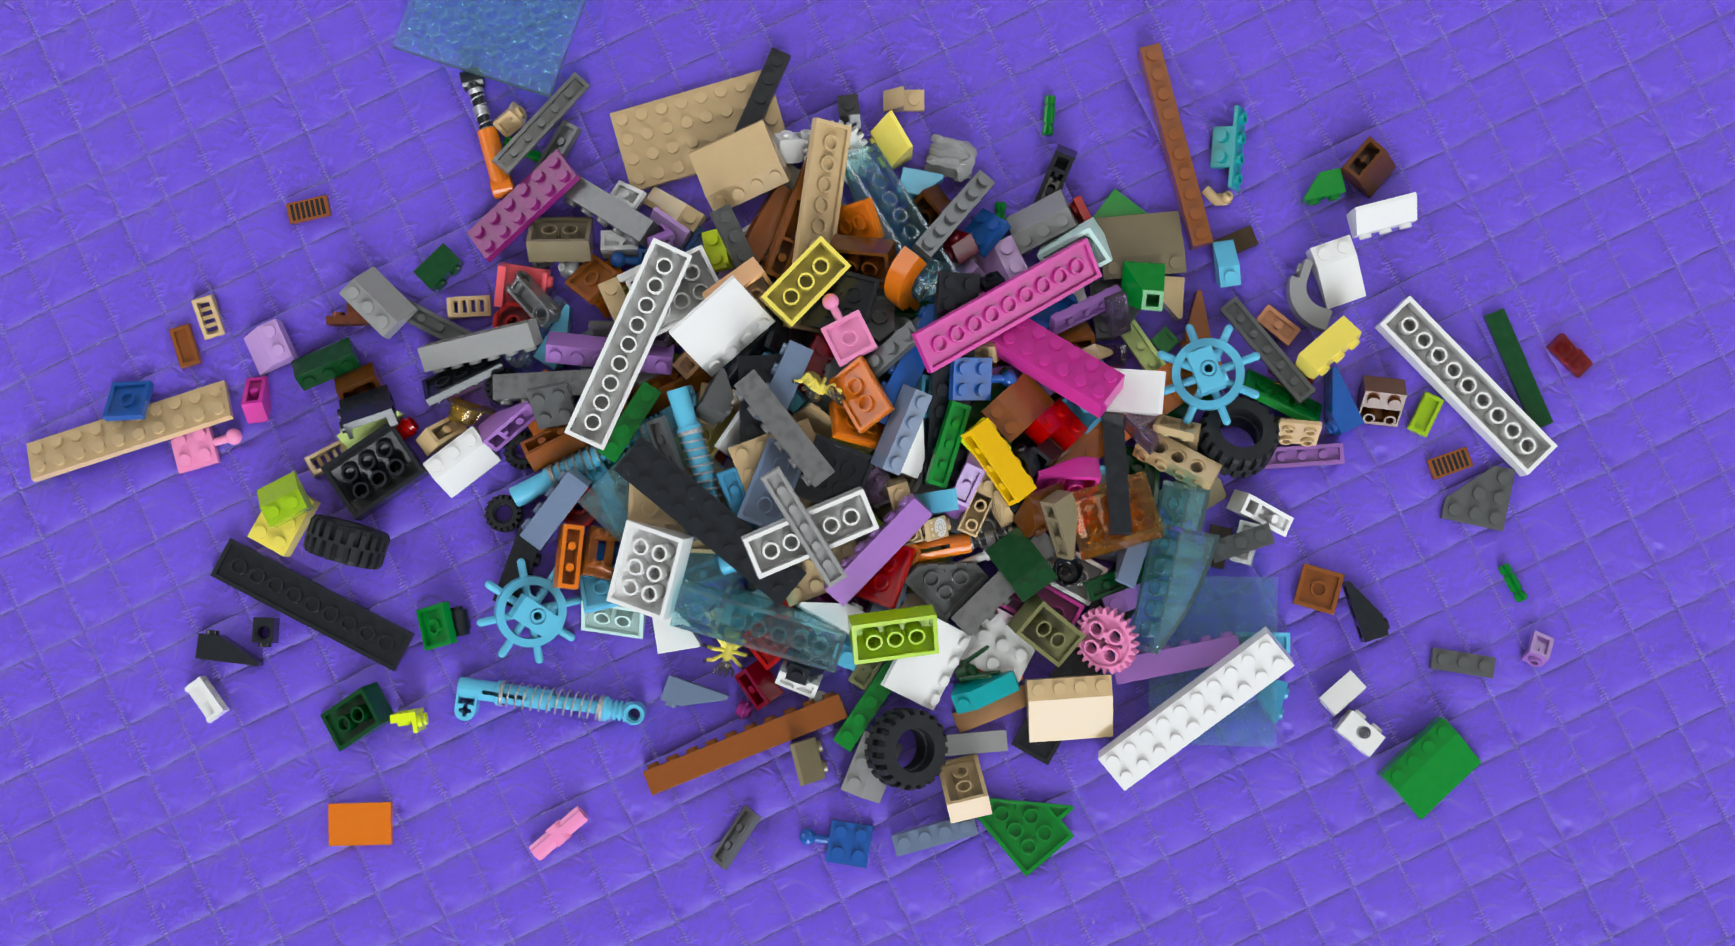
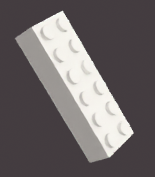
(837, 519)

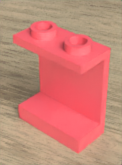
(506, 275)

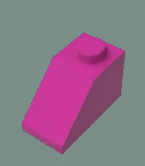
(256, 400)

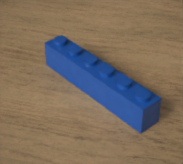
(909, 367)

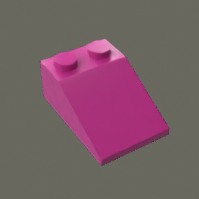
(1072, 474)

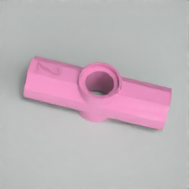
(558, 833)

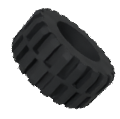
(1240, 460)
(346, 542)
(929, 751)

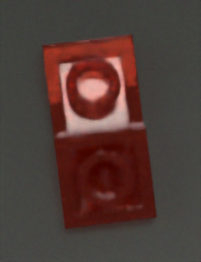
(1568, 355)

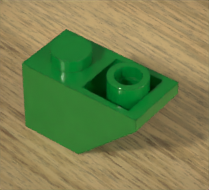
(1325, 185)

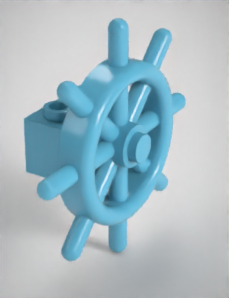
(1208, 374)
(528, 612)

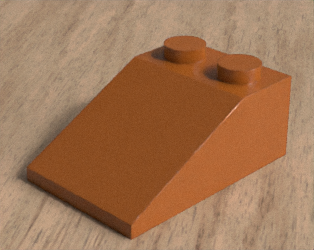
(1017, 407)

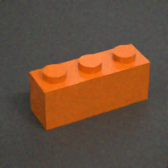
(568, 556)

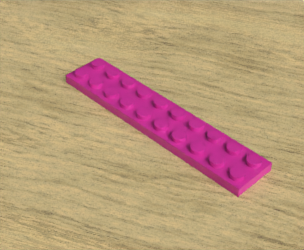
(1006, 305)

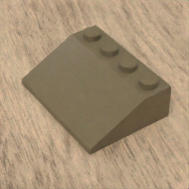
(1143, 239)

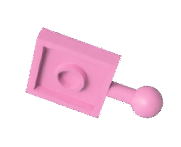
(847, 335)
(200, 448)

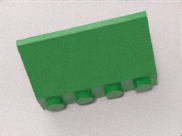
(1429, 767)

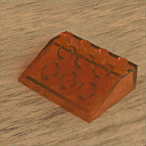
(1093, 523)

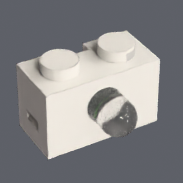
(1359, 732)

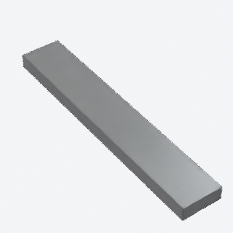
(803, 526)

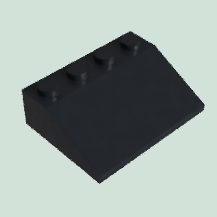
(374, 471)

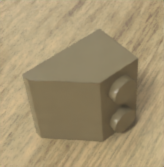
(808, 760)

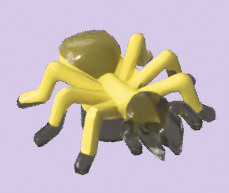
(816, 388)
(727, 650)

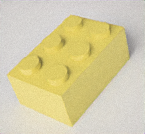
(285, 537)

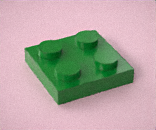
(436, 626)

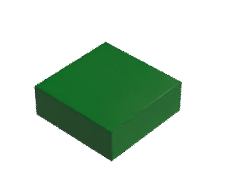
(1164, 340)

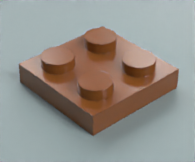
(588, 276)
(1318, 589)

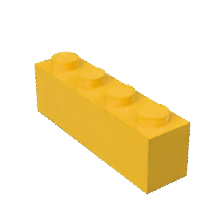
(998, 461)

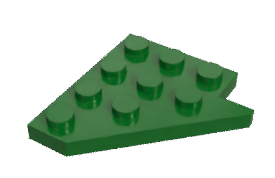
(1027, 830)

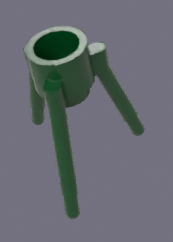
(969, 671)

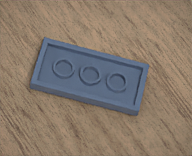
(758, 504)

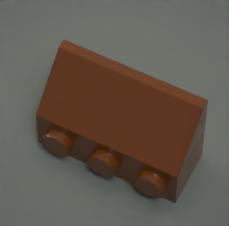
(866, 254)

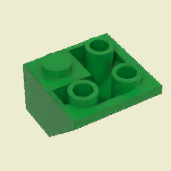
(1144, 284)

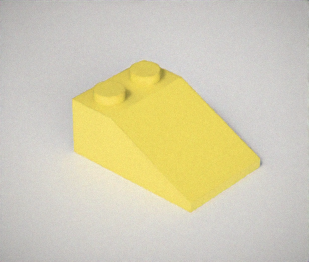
(892, 140)

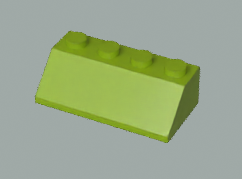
(893, 634)

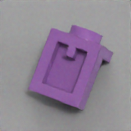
(665, 235)
(1538, 649)

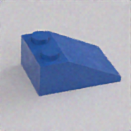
(1339, 407)

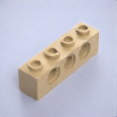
(1188, 460)

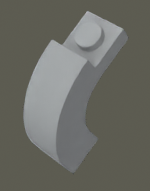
(1299, 302)

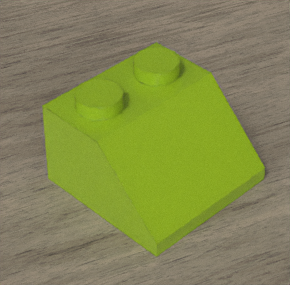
(283, 500)

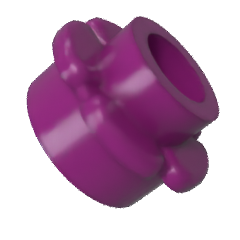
(744, 709)

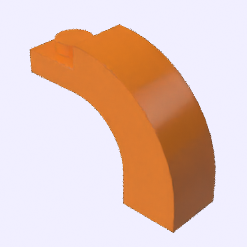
(901, 279)

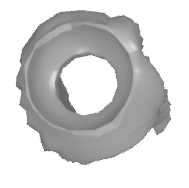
(951, 157)

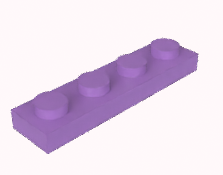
(1081, 311)
(1307, 456)

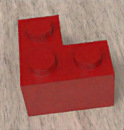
(1058, 424)

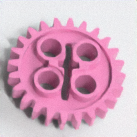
(1107, 640)

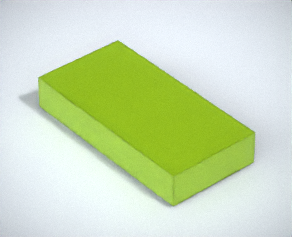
(1425, 414)

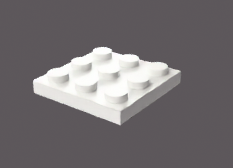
(1005, 649)

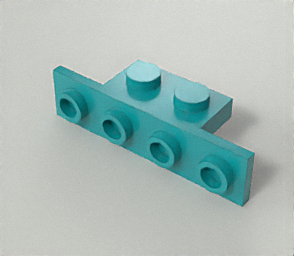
(1228, 148)

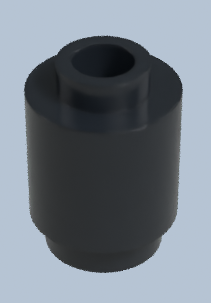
(461, 620)

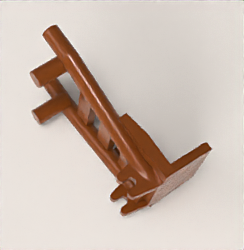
(589, 564)

